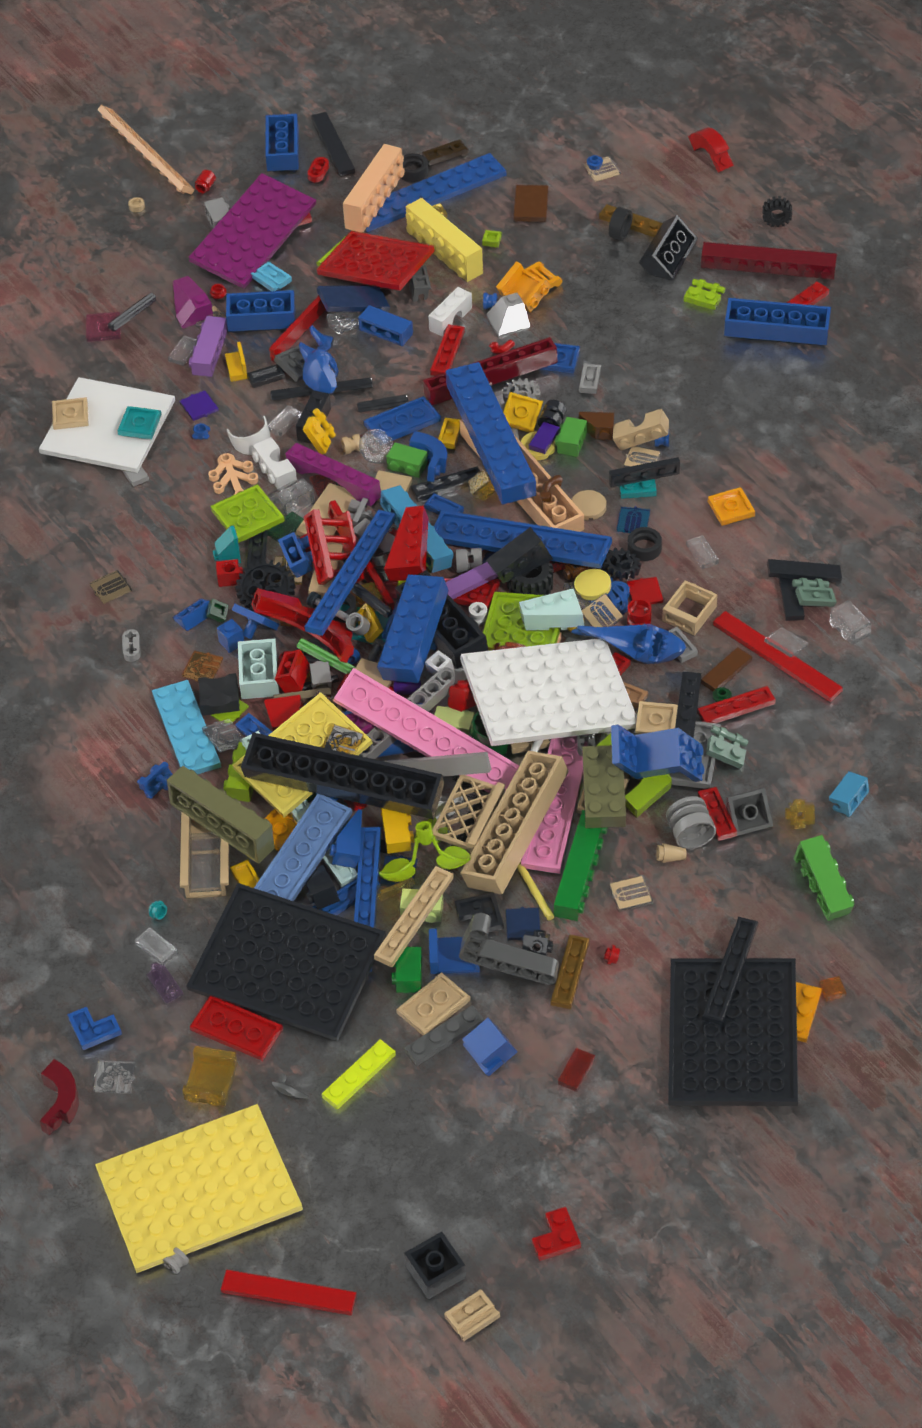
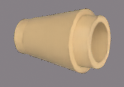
(670, 853)

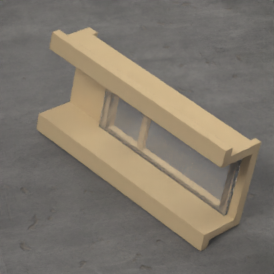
(202, 861)

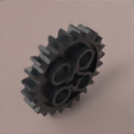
(249, 584)

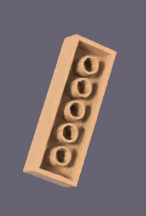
(373, 188)

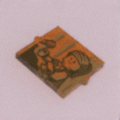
(202, 665)

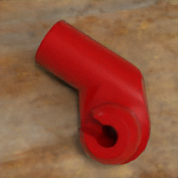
(495, 349)

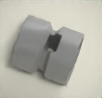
(462, 559)

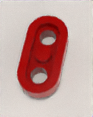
(318, 169)

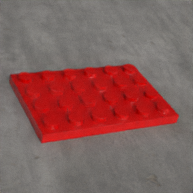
(375, 260)

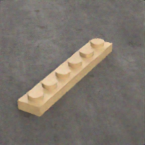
(413, 916)

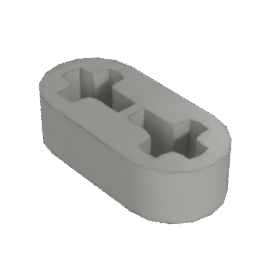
(127, 646)

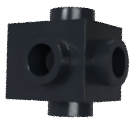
(539, 937)

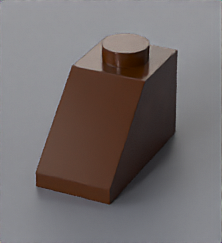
(599, 424)

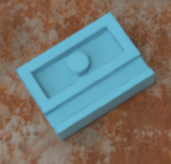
(271, 277)

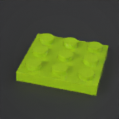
(248, 512)

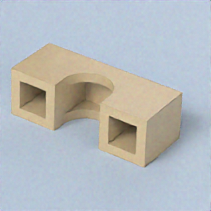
(653, 427)

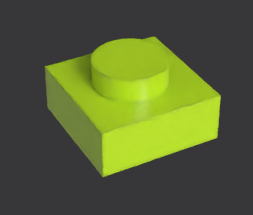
(491, 238)

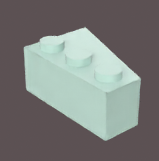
(552, 611)

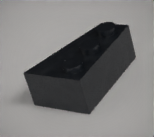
(519, 556)

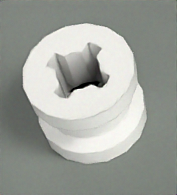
(478, 612)

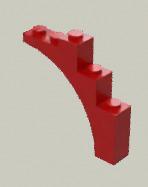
(291, 611)

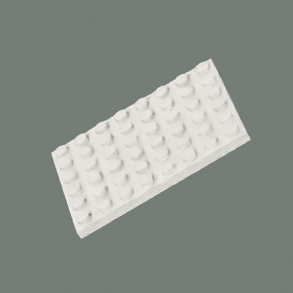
(548, 691)

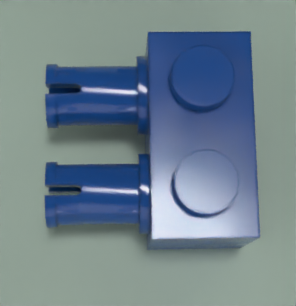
(295, 554)

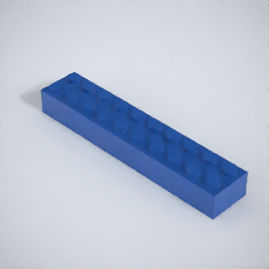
(491, 433)

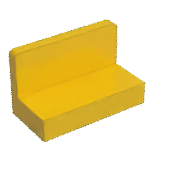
(236, 364)

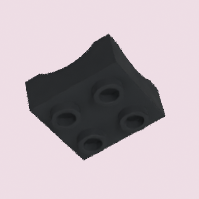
(219, 695)

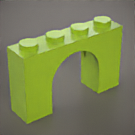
(646, 792)

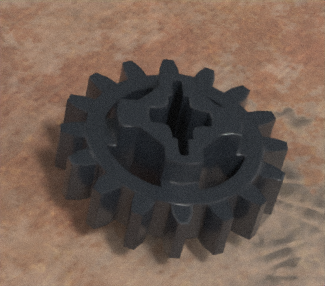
(622, 564)

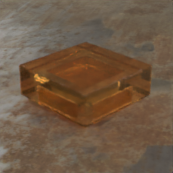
(832, 988)

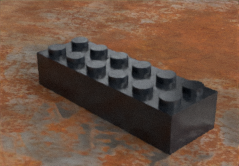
(455, 630)

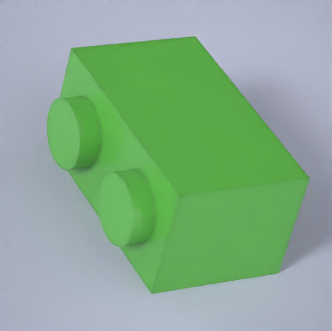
(571, 436)
(407, 460)

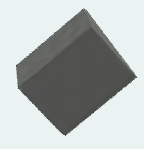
(749, 811)

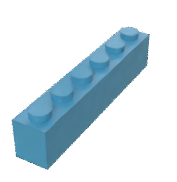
(438, 554)

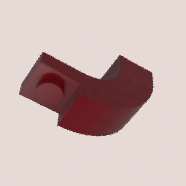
(60, 1080)

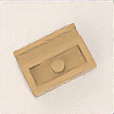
(472, 1315)

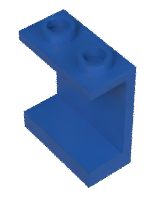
(445, 955)

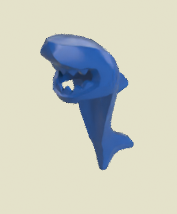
(316, 366)
(641, 642)

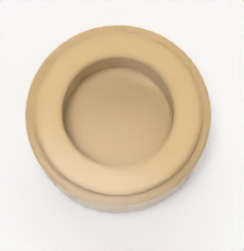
(136, 204)

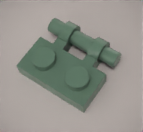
(814, 592)
(725, 751)

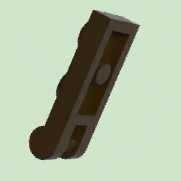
(445, 152)

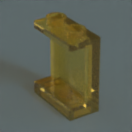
(210, 1076)

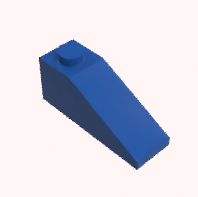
(347, 845)

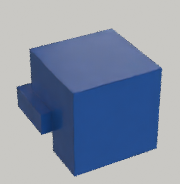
(489, 1046)

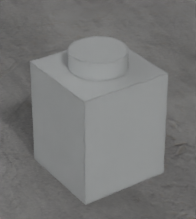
(320, 675)

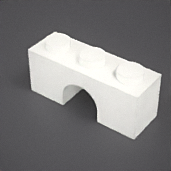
(457, 303)
(267, 455)

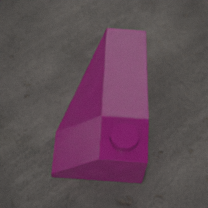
(190, 302)

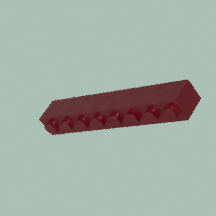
(768, 260)
(499, 367)

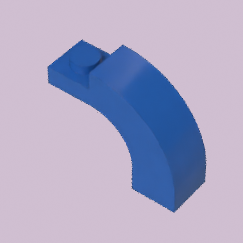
(436, 453)

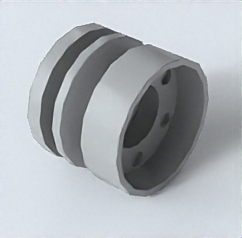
(690, 822)

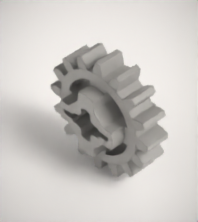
(522, 388)

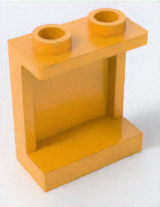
(528, 286)

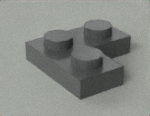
(291, 362)

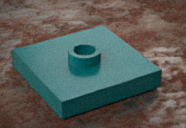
(139, 422)

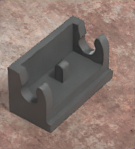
(420, 284)

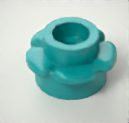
(157, 910)

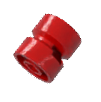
(639, 612)

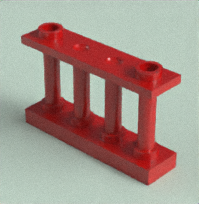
(318, 543)

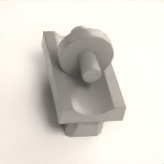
(359, 508)

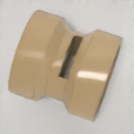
(350, 444)

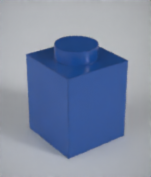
(229, 635)

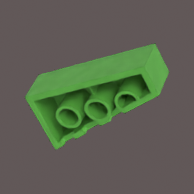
(824, 877)

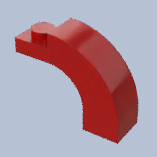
(714, 145)

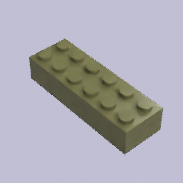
(221, 814)

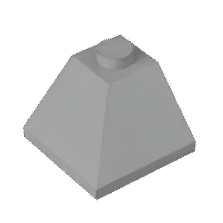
(508, 315)

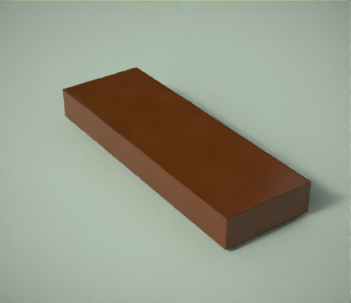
(726, 669)

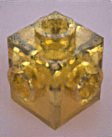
(807, 816)

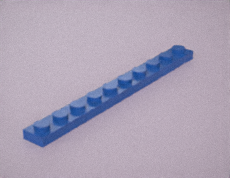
(350, 573)

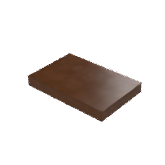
(531, 203)

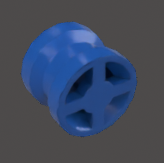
(489, 300)
(662, 441)

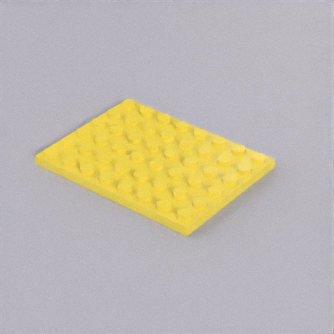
(198, 1187)

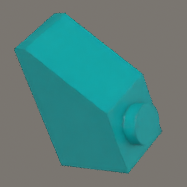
(227, 546)

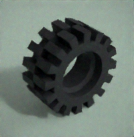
(777, 204)

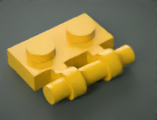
(316, 434)

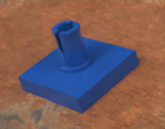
(253, 621)

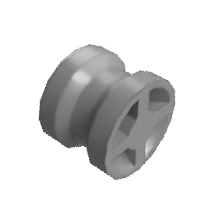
(176, 1261)

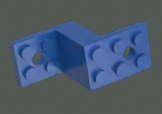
(657, 753)

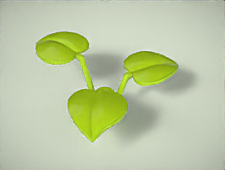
(451, 858)

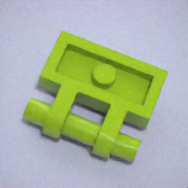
(704, 298)

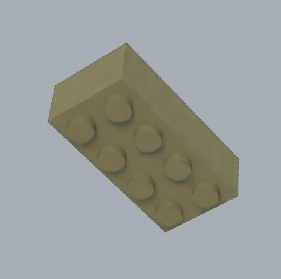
(602, 788)

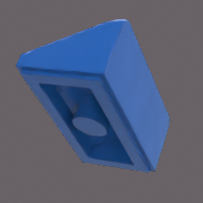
(192, 615)

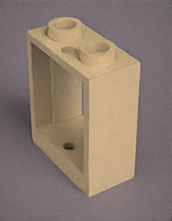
(683, 620)

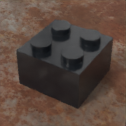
(435, 1265)

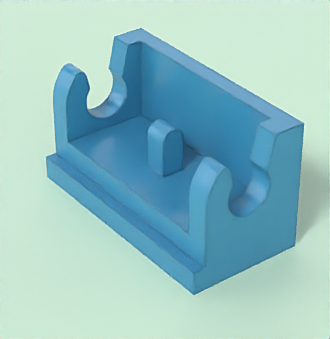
(849, 793)

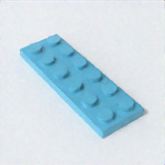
(184, 727)

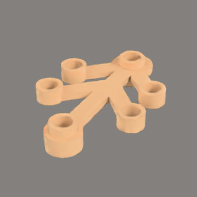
(227, 462)

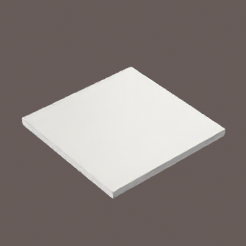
(100, 440)

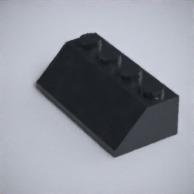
(668, 249)

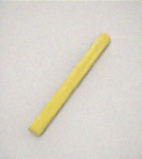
(535, 892)

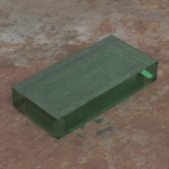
(291, 524)

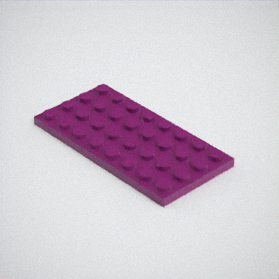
(252, 230)

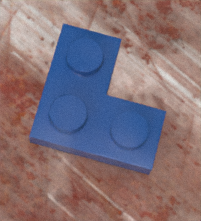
(90, 1032)

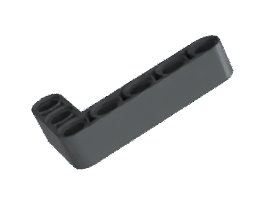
(481, 951)

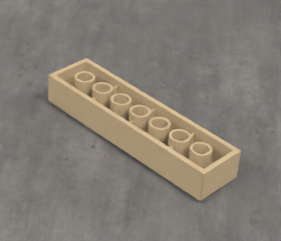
(514, 822)

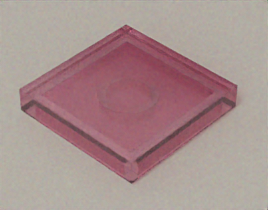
(98, 329)

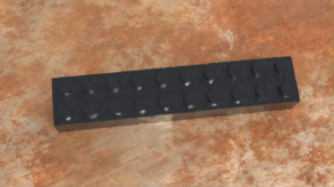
(343, 775)

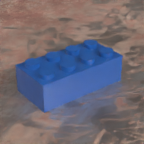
(282, 142)
(260, 310)

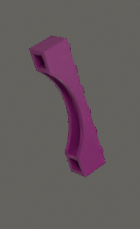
(354, 481)

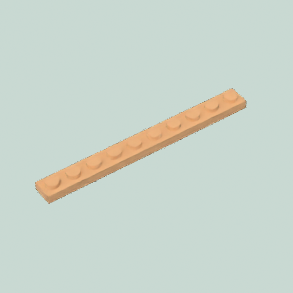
(148, 152)

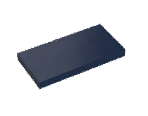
(352, 298)

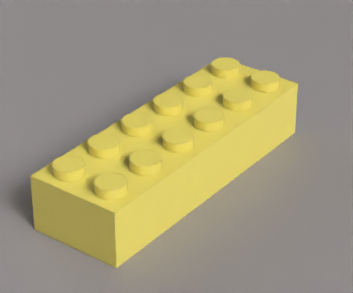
(449, 242)

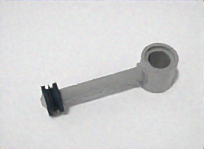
(351, 620)

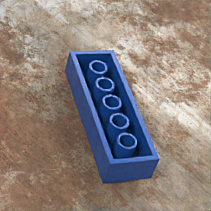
(777, 321)
(413, 628)

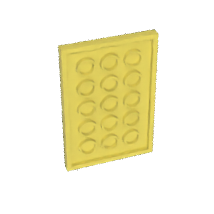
(307, 726)

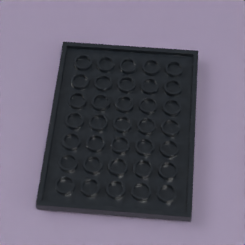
(287, 961)
(750, 1055)

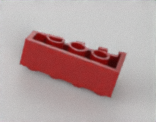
(409, 546)

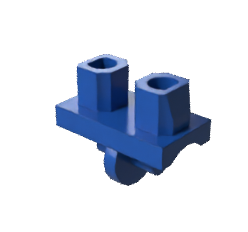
(155, 780)

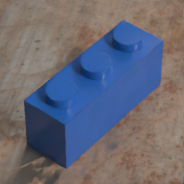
(385, 325)

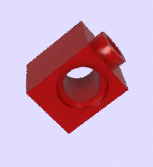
(228, 572)

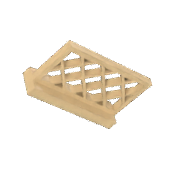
(484, 814)

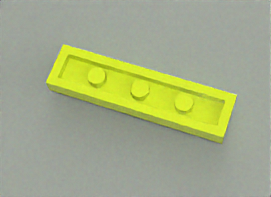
(358, 1074)

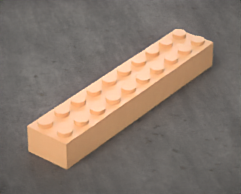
(559, 512)

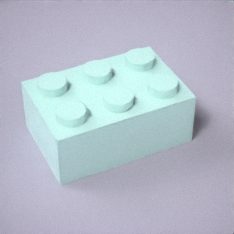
(258, 668)

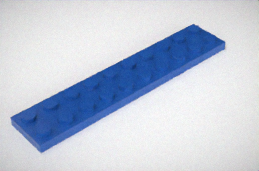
(439, 188)
(494, 534)

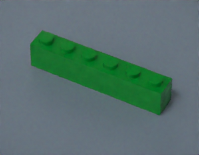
(579, 871)

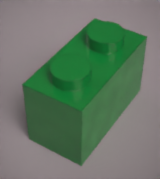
(408, 971)

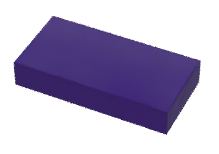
(544, 438)

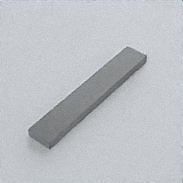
(450, 764)

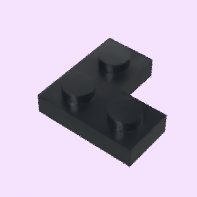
(480, 904)

